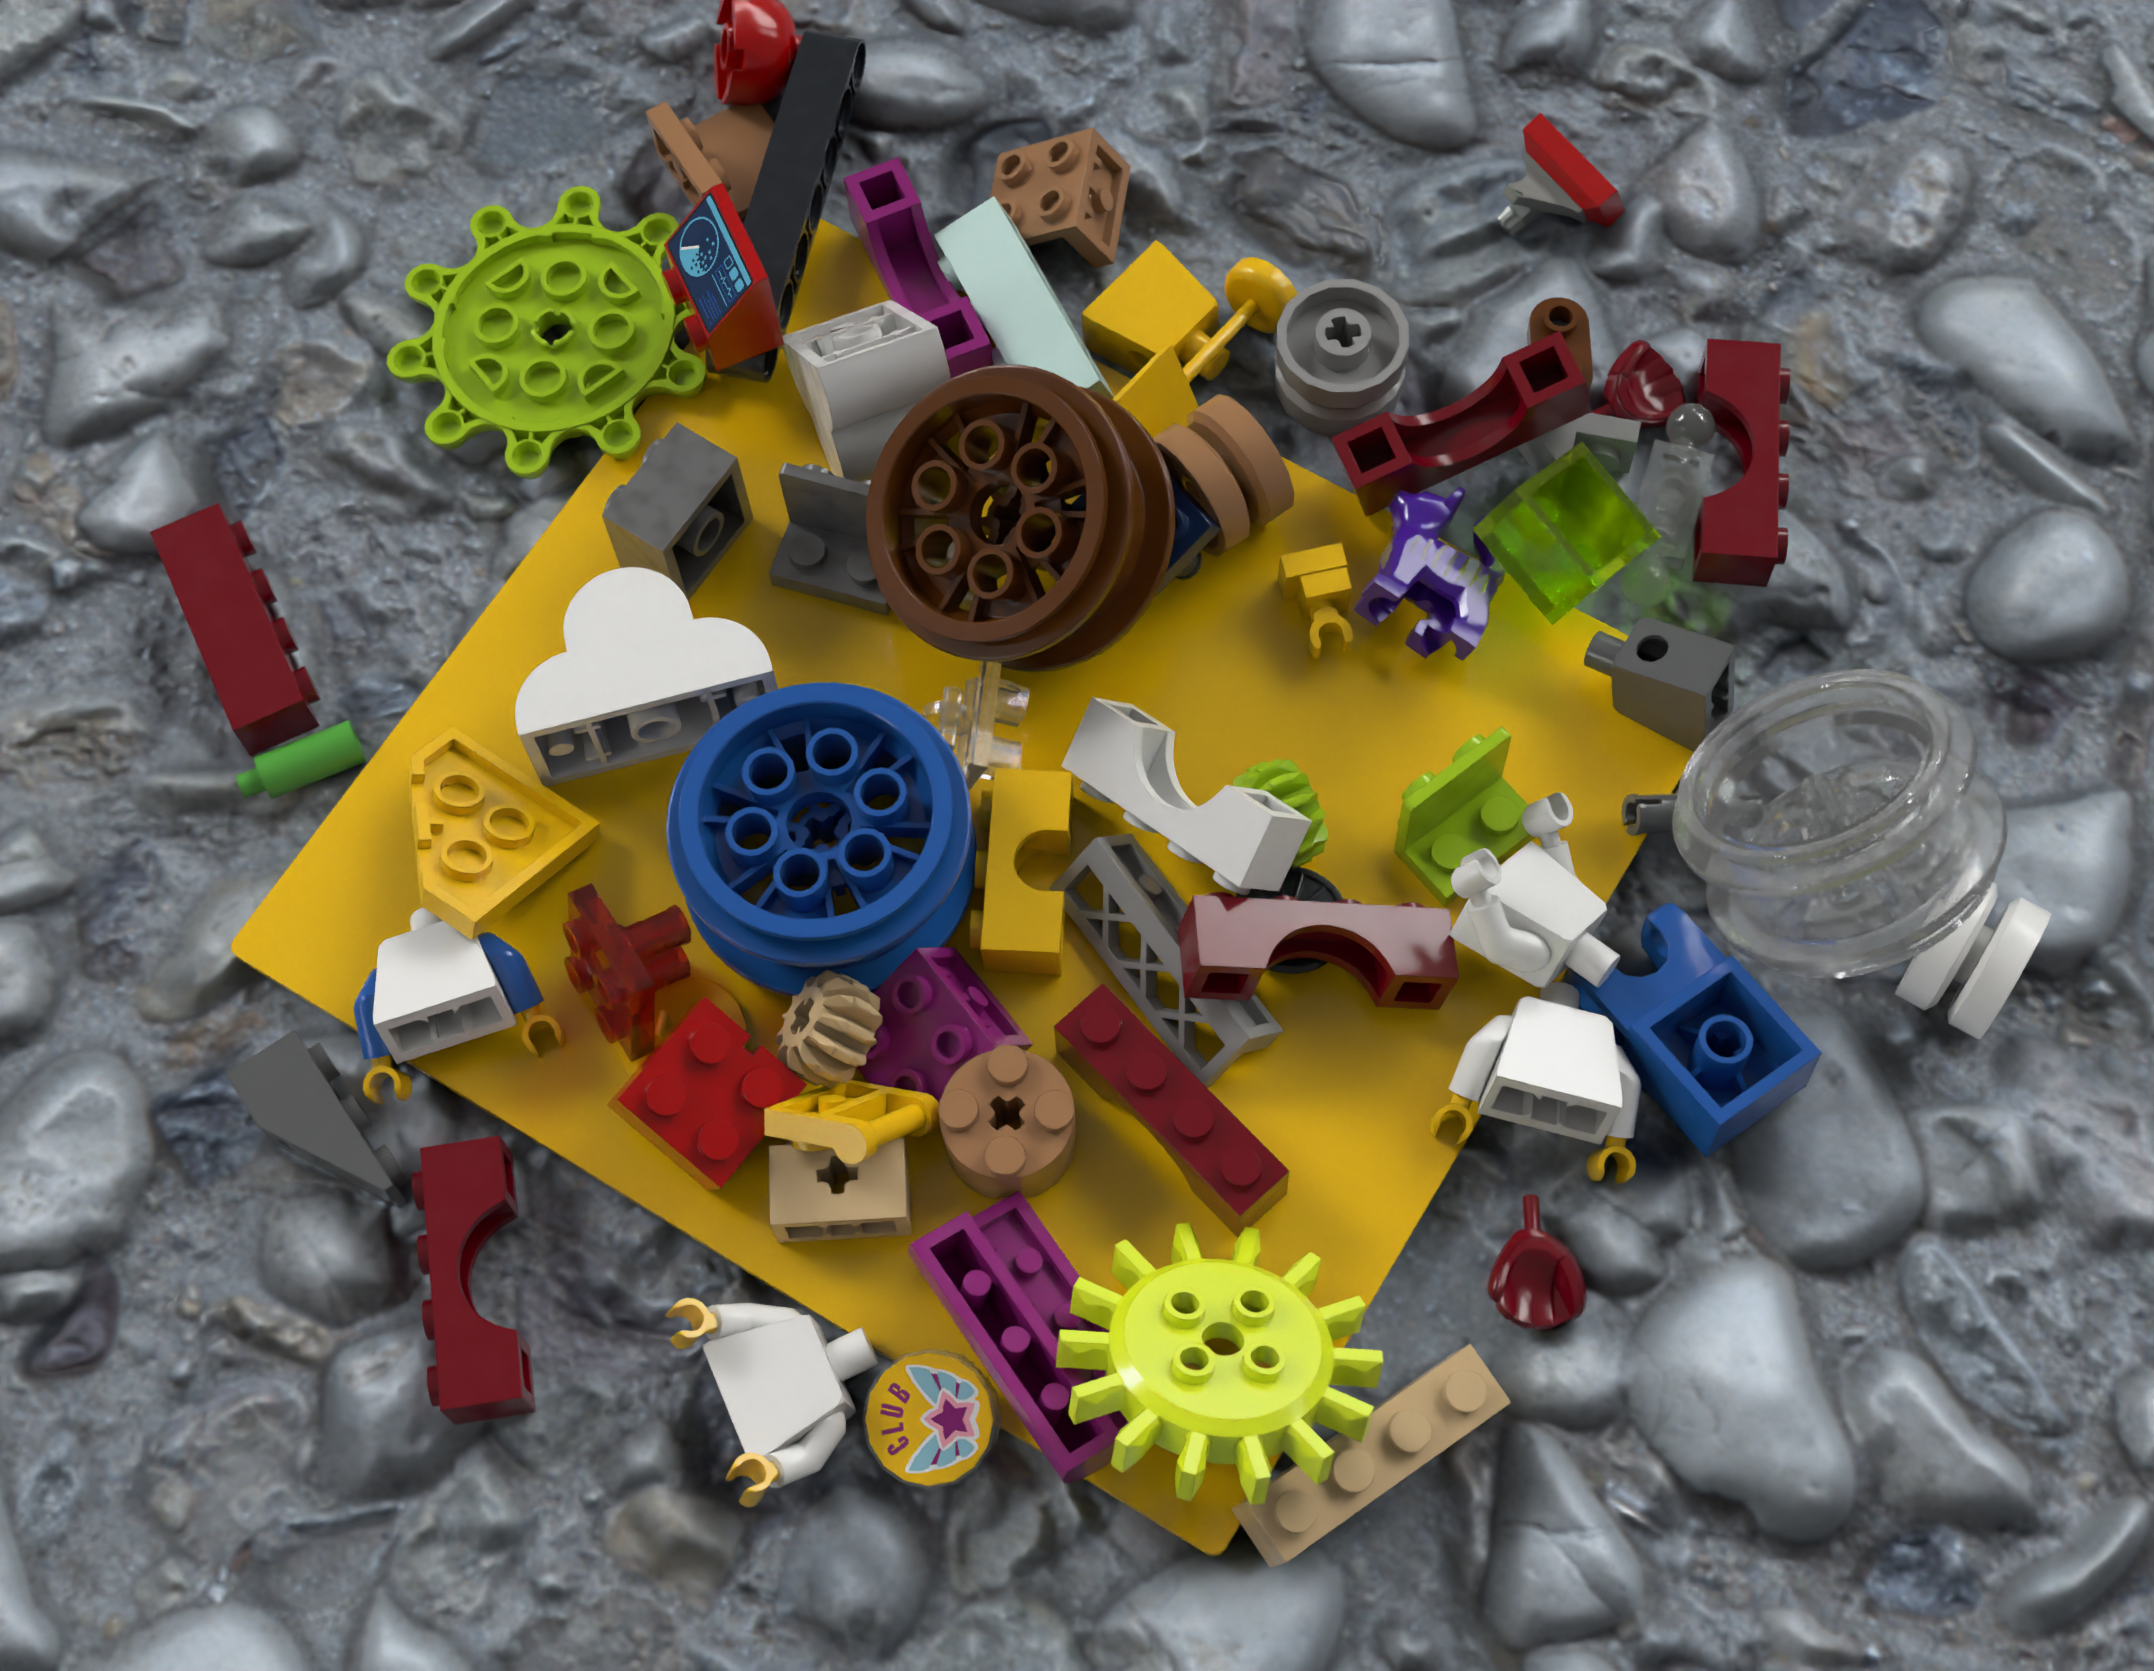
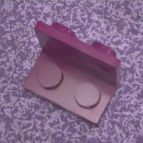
(935, 1022)

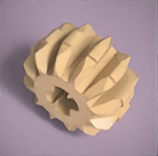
(829, 1029)

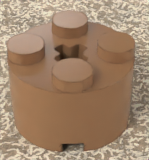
(1008, 1087)

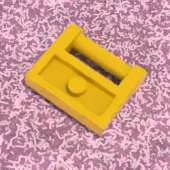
(852, 1118)

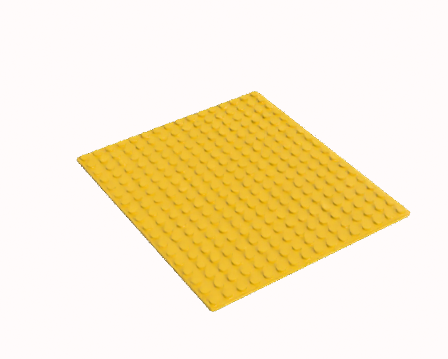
(1214, 660)

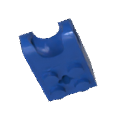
(1701, 1032)

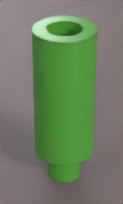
(303, 761)

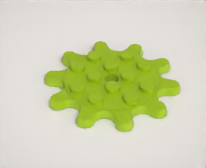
(517, 287)

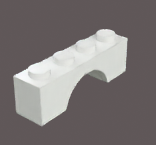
(1237, 833)

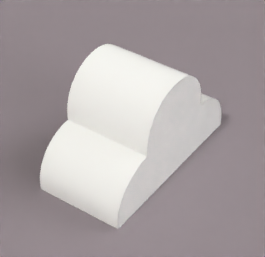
(863, 379)
(634, 678)

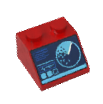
(721, 283)

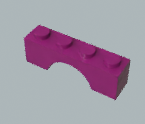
(905, 259)

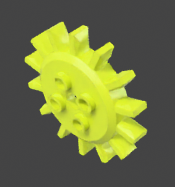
(1230, 1405)

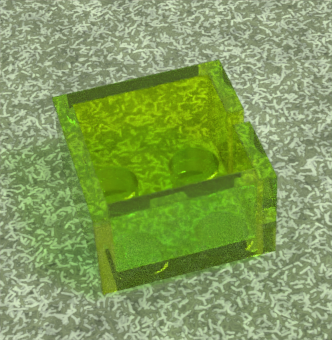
(1566, 532)

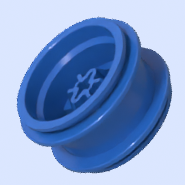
(875, 751)

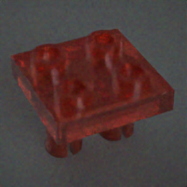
(624, 966)

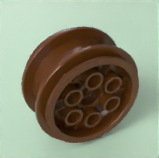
(933, 542)

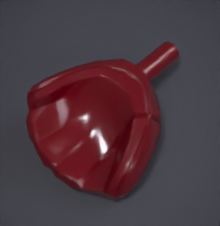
(1641, 387)
(1536, 1276)

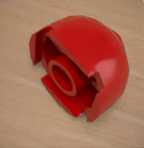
(754, 51)

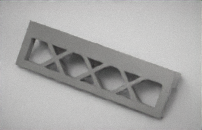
(1156, 911)

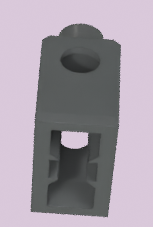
(1668, 679)

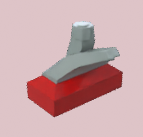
(1557, 183)

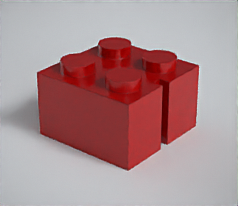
(705, 1094)

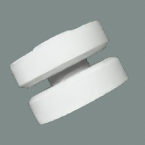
(1978, 958)

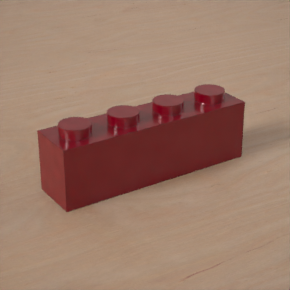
(235, 628)

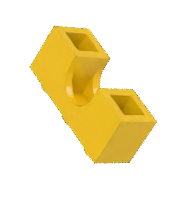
(1026, 819)

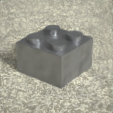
(679, 509)

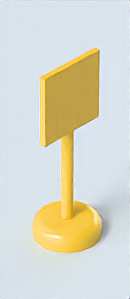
(1161, 389)

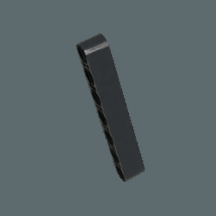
(799, 173)

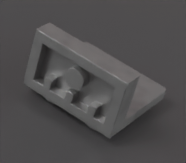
(826, 539)

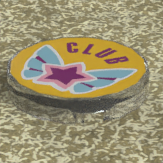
(931, 1418)

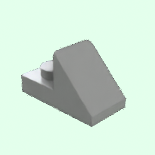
(1607, 437)

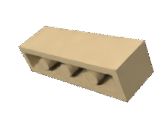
(1400, 1439)

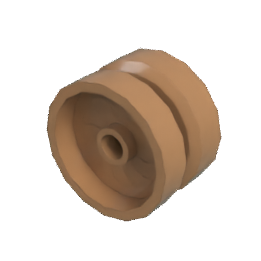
(1228, 469)

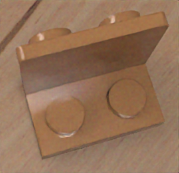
(715, 151)
(1066, 190)

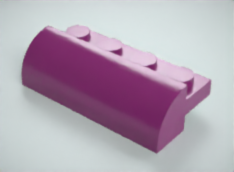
(1010, 1299)

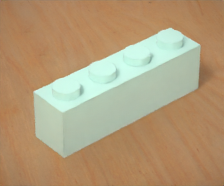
(1014, 297)

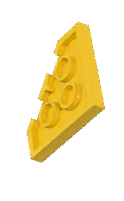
(485, 832)

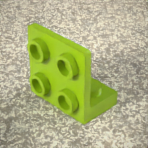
(1460, 813)

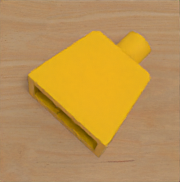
(1150, 307)

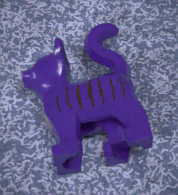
(1432, 576)

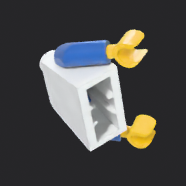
(440, 992)

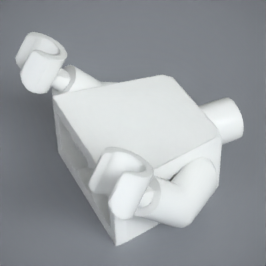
(1533, 907)

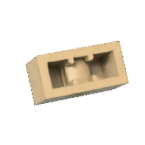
(872, 1204)

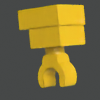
(1322, 589)

